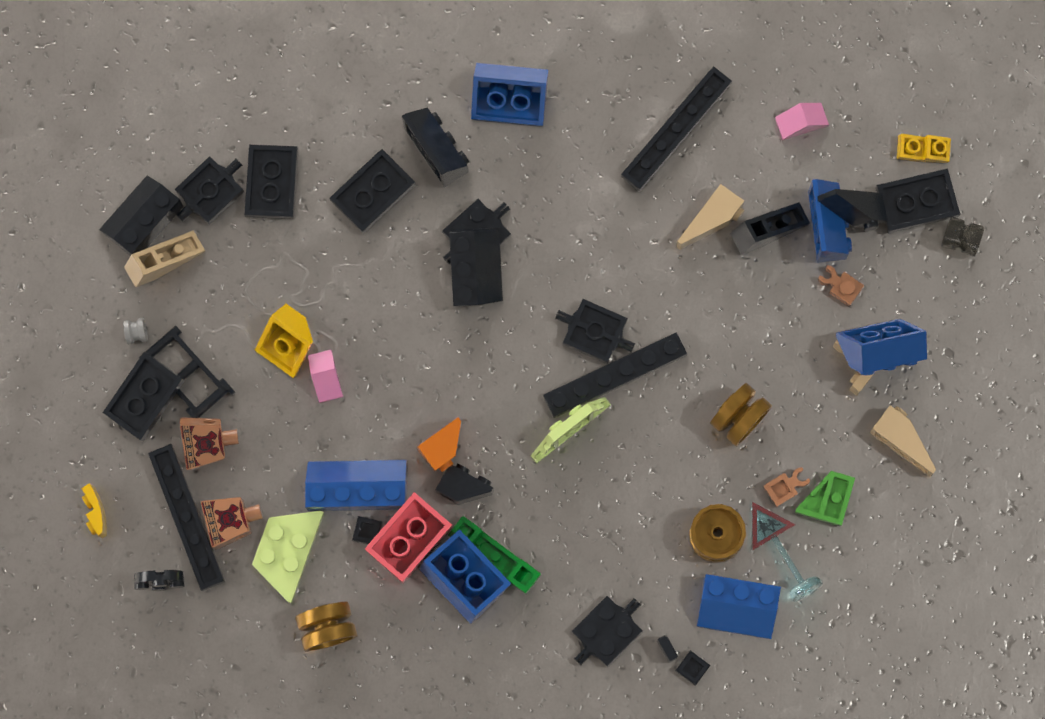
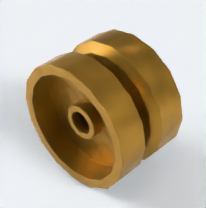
(737, 411)
(707, 544)
(326, 625)

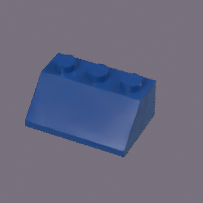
(509, 94)
(828, 227)
(883, 346)
(464, 576)
(738, 606)

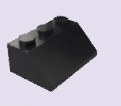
(435, 145)
(142, 216)
(476, 266)

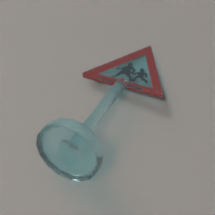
(767, 527)

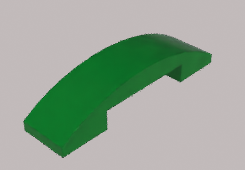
(513, 568)

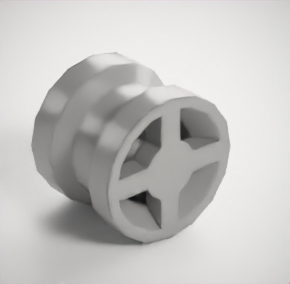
(135, 331)

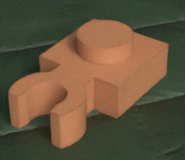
(844, 287)
(783, 488)

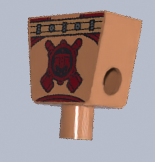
(205, 441)
(228, 520)

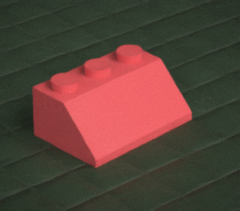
(408, 537)

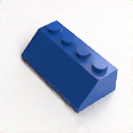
(356, 485)

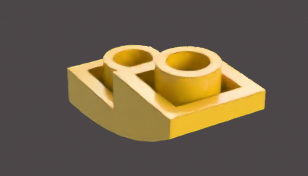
(923, 149)
(97, 519)

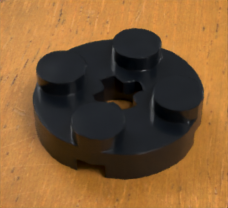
(158, 580)

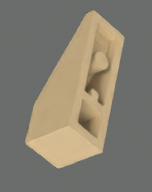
(715, 215)
(163, 258)
(900, 435)

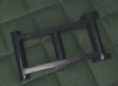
(223, 386)

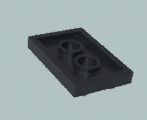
(271, 181)
(372, 191)
(918, 200)
(143, 396)

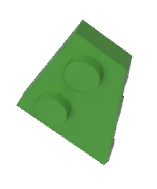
(828, 499)

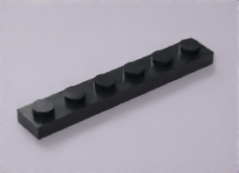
(676, 128)
(615, 375)
(186, 517)

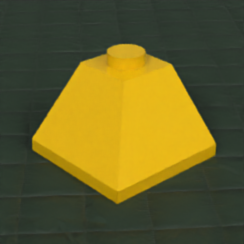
(285, 340)

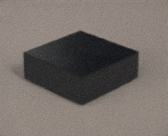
(366, 530)
(667, 648)
(692, 668)

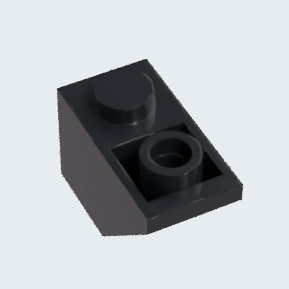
(462, 487)

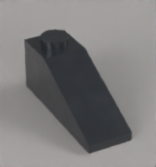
(856, 207)
(769, 227)

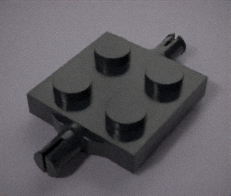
(209, 190)
(479, 216)
(595, 331)
(607, 631)

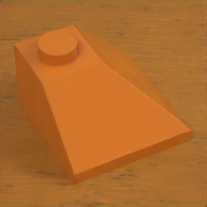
(441, 446)

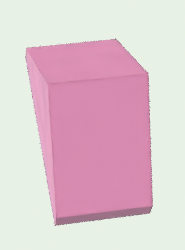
(801, 120)
(325, 376)

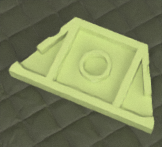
(564, 430)
(286, 549)

